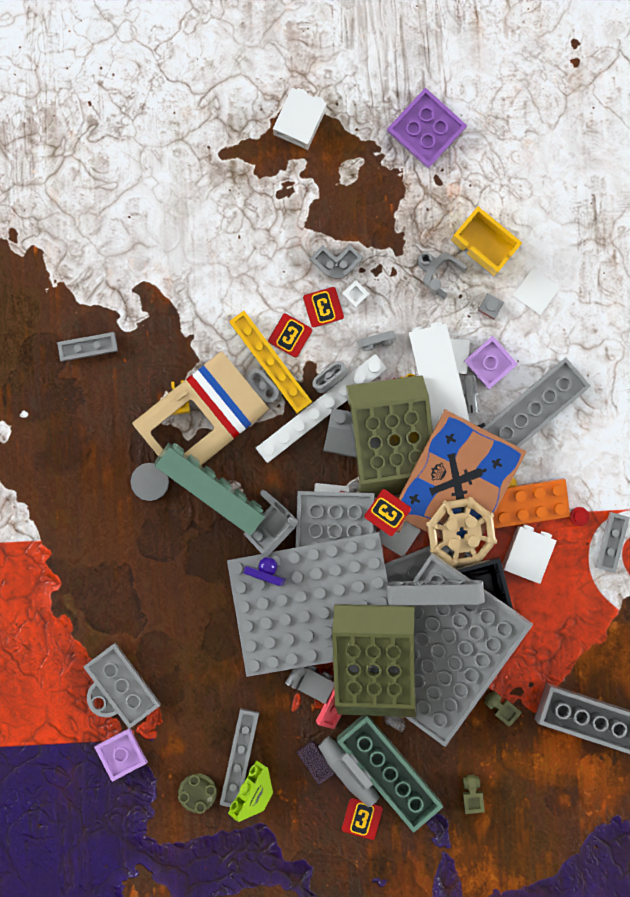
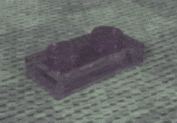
(315, 762)

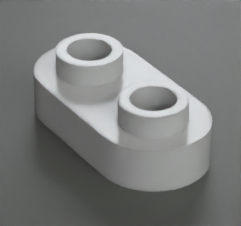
(383, 338)
(330, 377)
(263, 385)

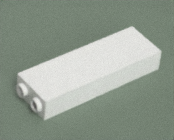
(438, 366)

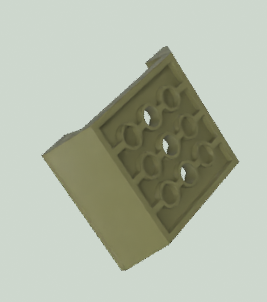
(383, 411)
(379, 638)

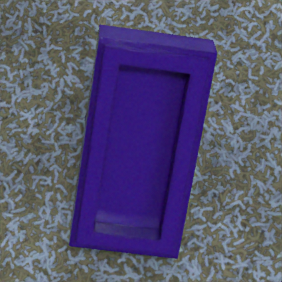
(265, 571)

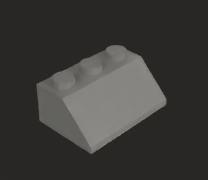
(341, 436)

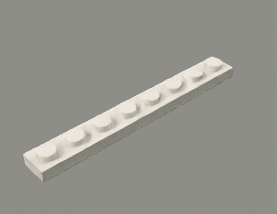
(319, 409)

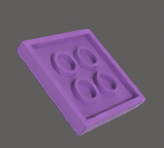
(426, 128)

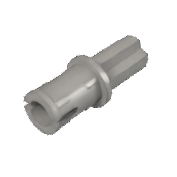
(471, 394)

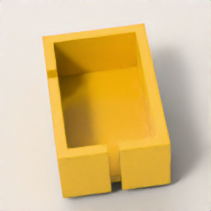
(486, 240)

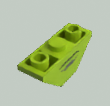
(253, 793)

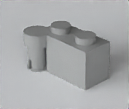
(312, 682)

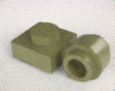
(505, 711)
(473, 799)

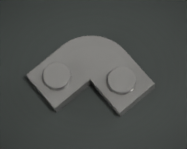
(333, 266)

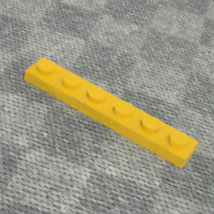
(270, 362)

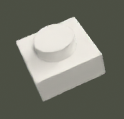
(355, 294)

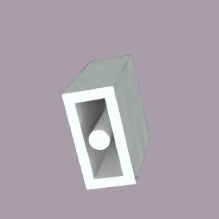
(300, 118)
(529, 553)

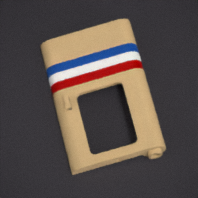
(222, 398)

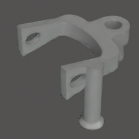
(431, 266)

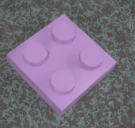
(490, 362)
(120, 754)

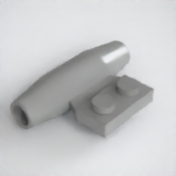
(349, 773)

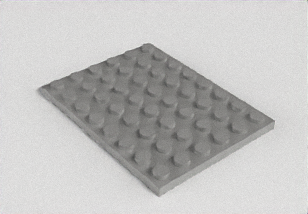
(294, 621)
(457, 653)

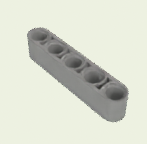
(436, 592)

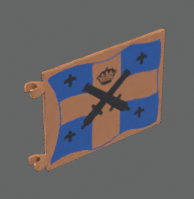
(458, 465)

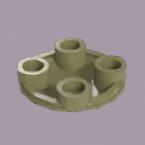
(197, 793)

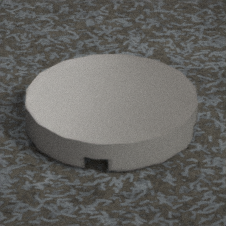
(149, 482)

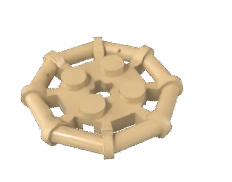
(452, 526)

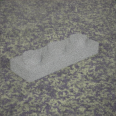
(87, 346)
(612, 542)

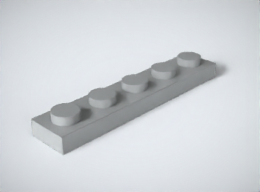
(239, 755)

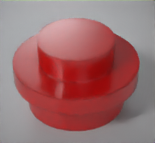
(579, 516)

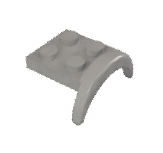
(273, 528)

